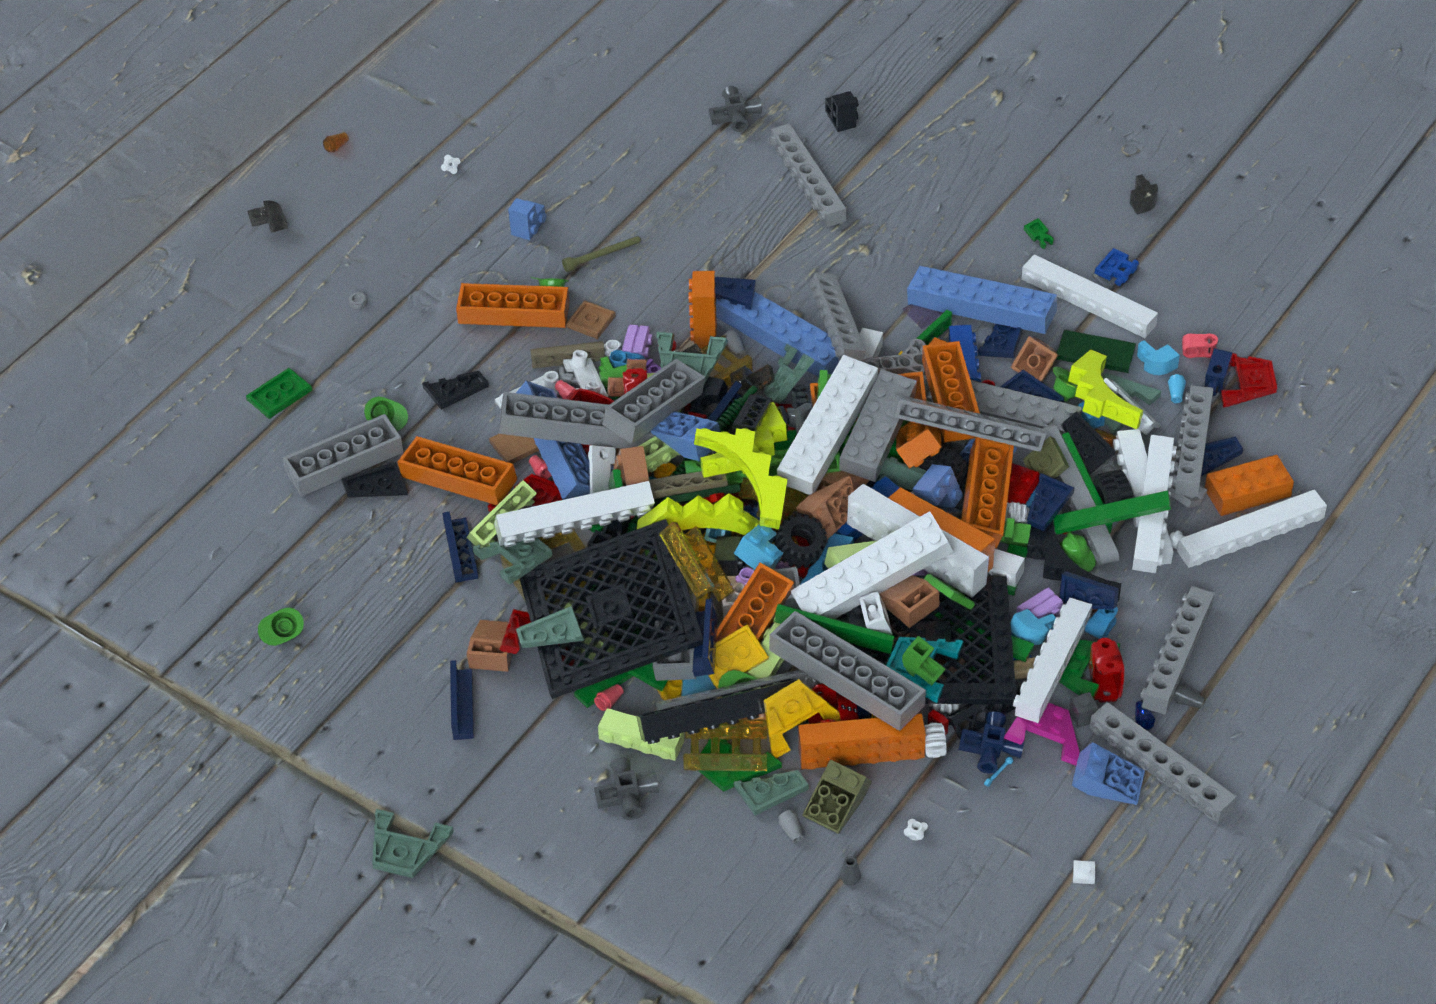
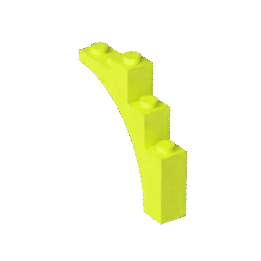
(1097, 395)
(770, 431)
(738, 449)
(724, 515)

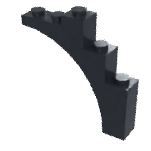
(1045, 546)

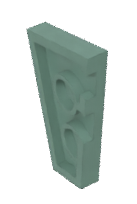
(551, 630)
(769, 792)

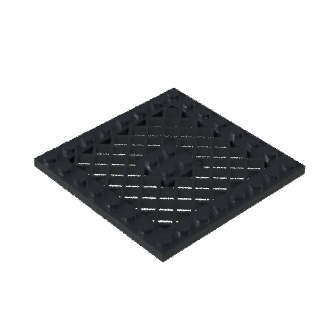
(994, 596)
(613, 608)

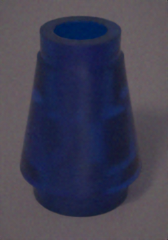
(1144, 716)

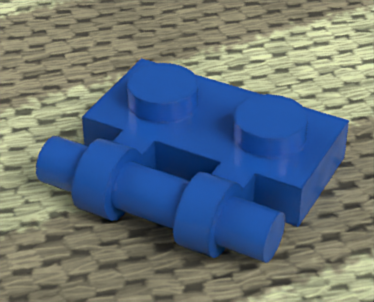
(1111, 266)

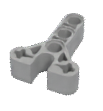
(907, 362)

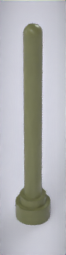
(570, 264)

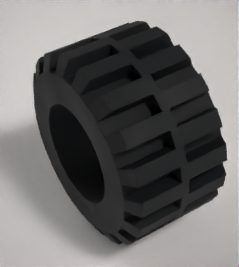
(948, 458)
(1113, 486)
(806, 528)

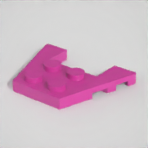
(1054, 725)

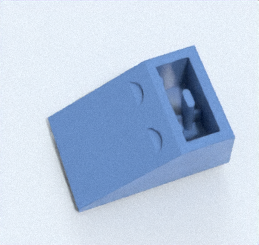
(679, 433)
(1107, 775)

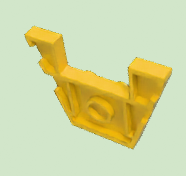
(790, 708)

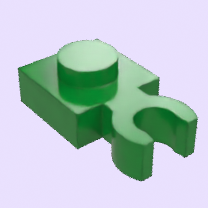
(1038, 231)

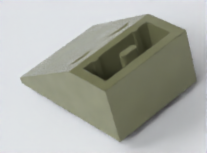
(836, 796)

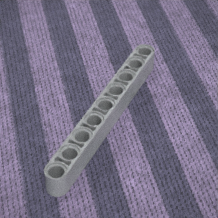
(1097, 536)

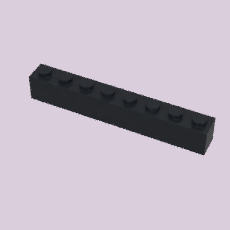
(707, 712)

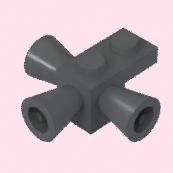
(734, 109)
(625, 789)

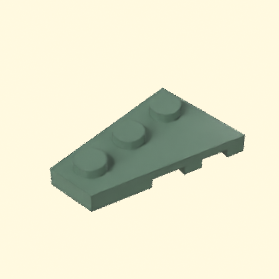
(900, 473)

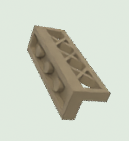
(554, 355)
(685, 484)

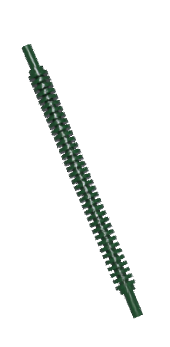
(725, 423)

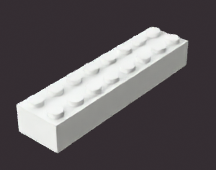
(827, 425)
(574, 514)
(880, 516)
(874, 568)

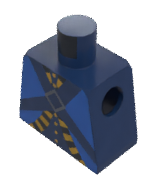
(1216, 377)

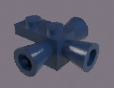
(990, 743)

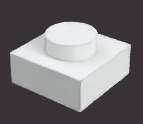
(1084, 872)

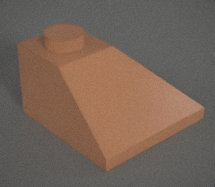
(1035, 358)

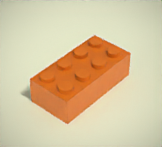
(703, 307)
(917, 442)
(1249, 485)

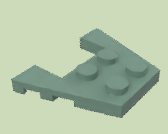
(699, 362)
(786, 377)
(1141, 391)
(522, 556)
(404, 853)

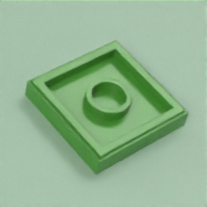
(949, 591)

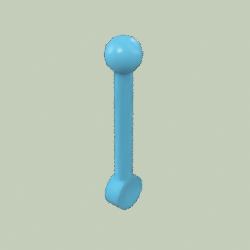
(1009, 760)

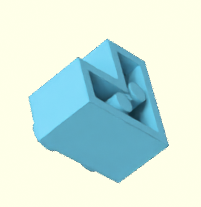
(758, 547)

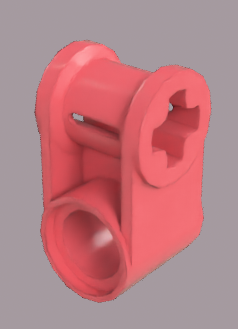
(1197, 345)

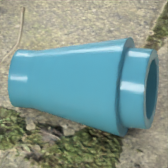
(1176, 387)

